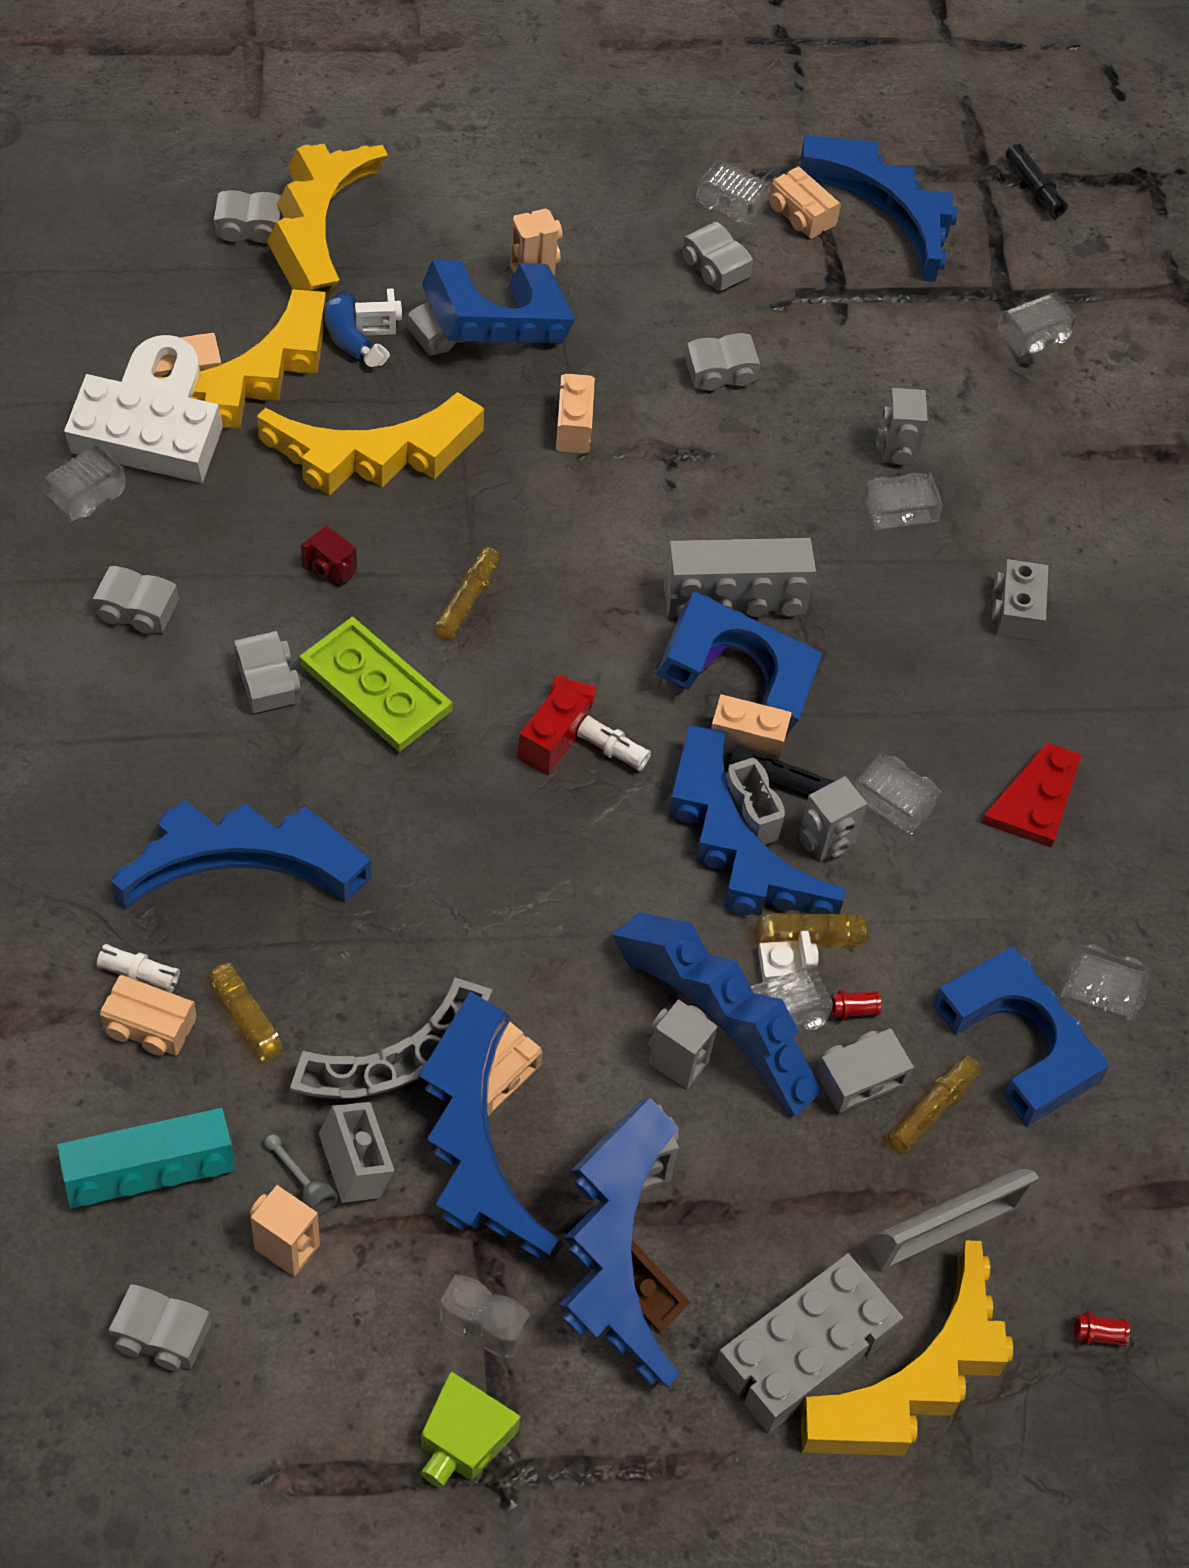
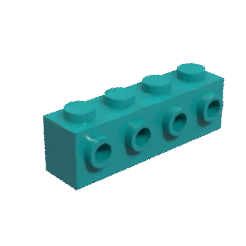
(146, 1157)

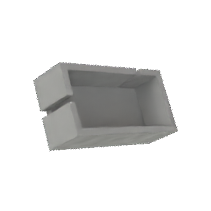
(742, 574)
(808, 1342)

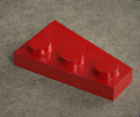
(1037, 797)

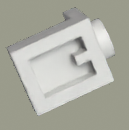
(378, 317)
(786, 957)

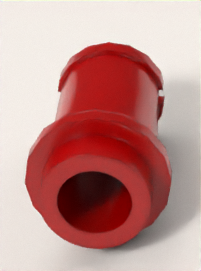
(583, 689)
(855, 1004)
(1100, 1329)

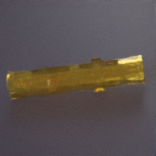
(474, 582)
(946, 1091)

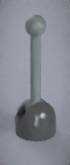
(316, 1194)

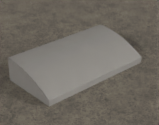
(951, 1218)

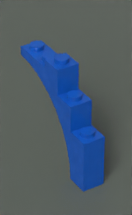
(891, 188)
(244, 839)
(728, 843)
(718, 987)
(478, 1187)
(603, 1239)

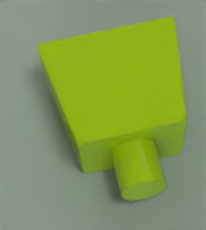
(465, 1431)

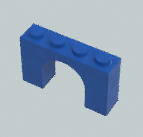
(468, 316)
(706, 624)
(1011, 986)

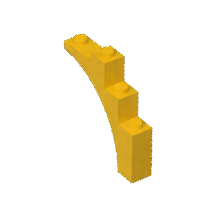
(301, 235)
(259, 372)
(376, 454)
(878, 1416)

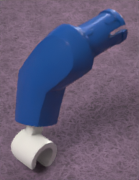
(342, 328)

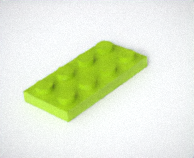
(376, 684)

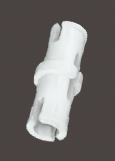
(614, 743)
(138, 968)

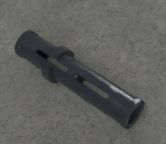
(1042, 188)
(783, 773)

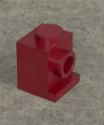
(329, 555)

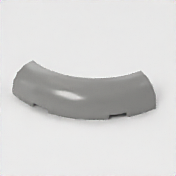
(385, 1071)

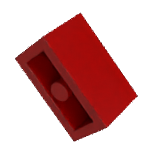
(552, 729)

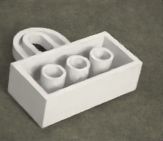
(149, 419)

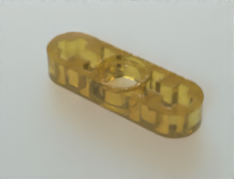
(823, 929)
(246, 1012)

